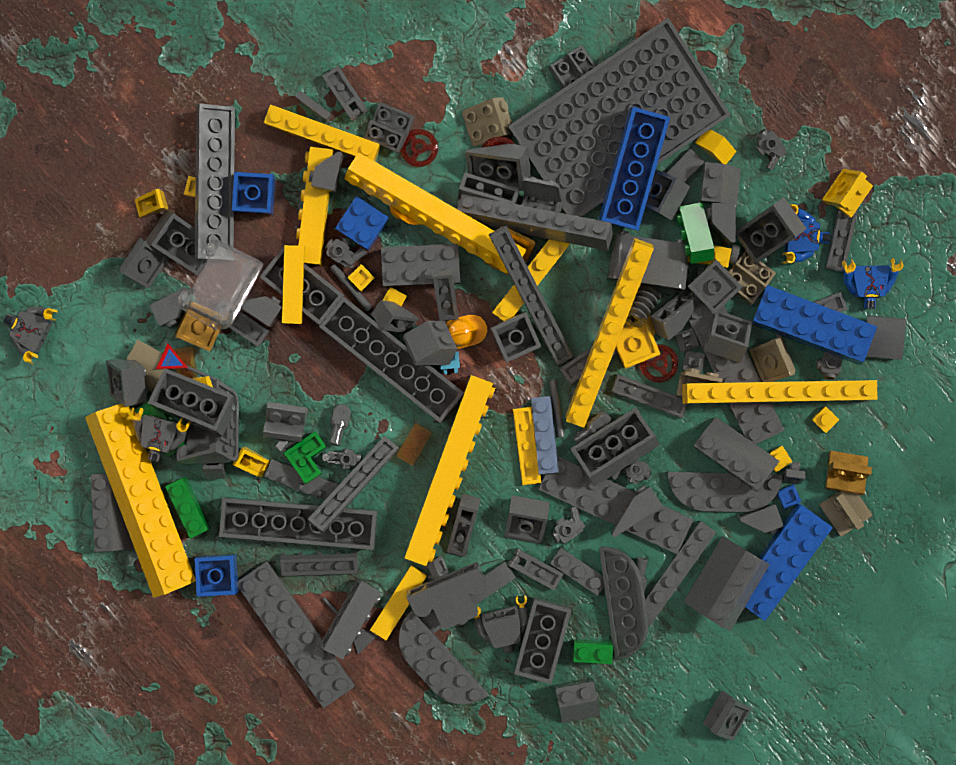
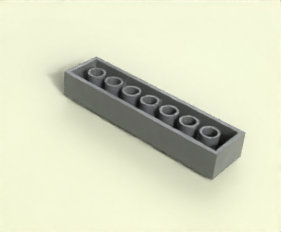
(391, 359)
(289, 523)

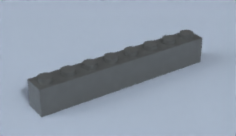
(538, 222)

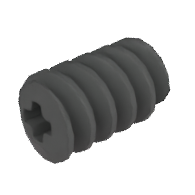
(642, 305)

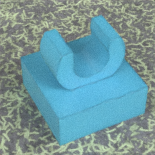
(454, 364)

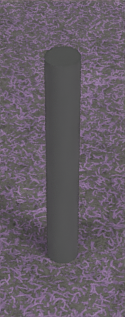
(351, 288)
(556, 408)

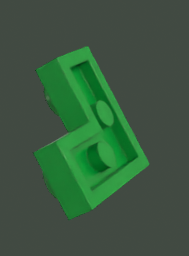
(301, 455)

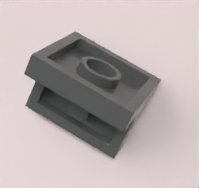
(143, 263)
(714, 285)
(285, 421)
(727, 716)

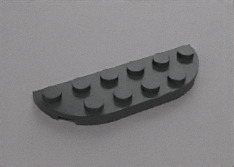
(721, 491)
(624, 601)
(437, 663)

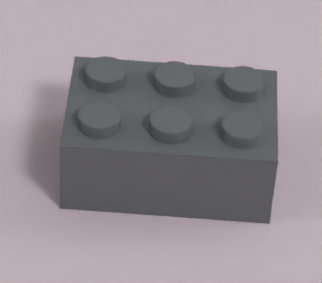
(770, 230)

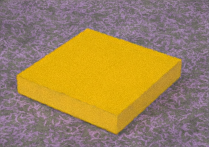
(636, 345)

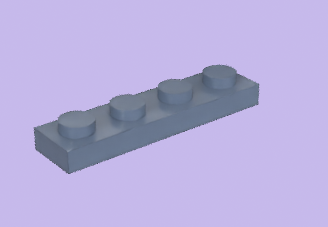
(545, 435)

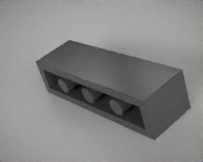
(350, 619)

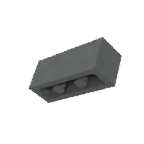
(487, 189)

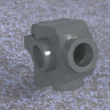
(770, 144)
(340, 252)
(829, 366)
(346, 458)
(635, 471)
(567, 530)

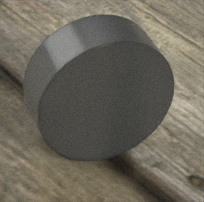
(734, 254)

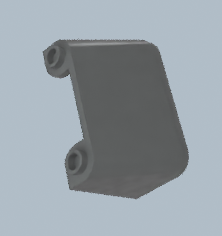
(666, 265)
(208, 447)

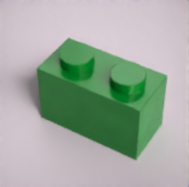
(592, 651)

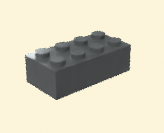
(416, 263)
(615, 446)
(542, 640)

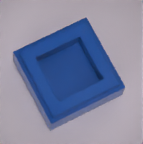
(788, 496)

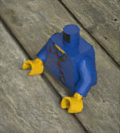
(808, 241)
(870, 281)

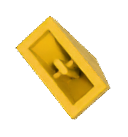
(716, 146)
(151, 203)
(251, 462)

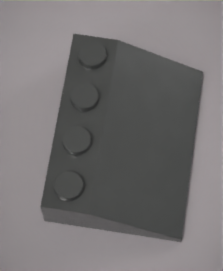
(726, 583)

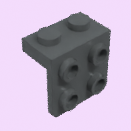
(541, 194)

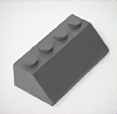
(318, 294)
(192, 402)
(736, 454)
(108, 522)

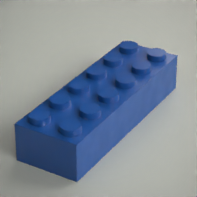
(634, 168)
(814, 325)
(787, 556)

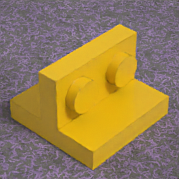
(848, 191)

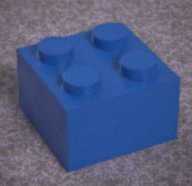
(253, 193)
(362, 223)
(216, 575)

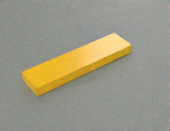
(293, 284)
(526, 445)
(397, 603)

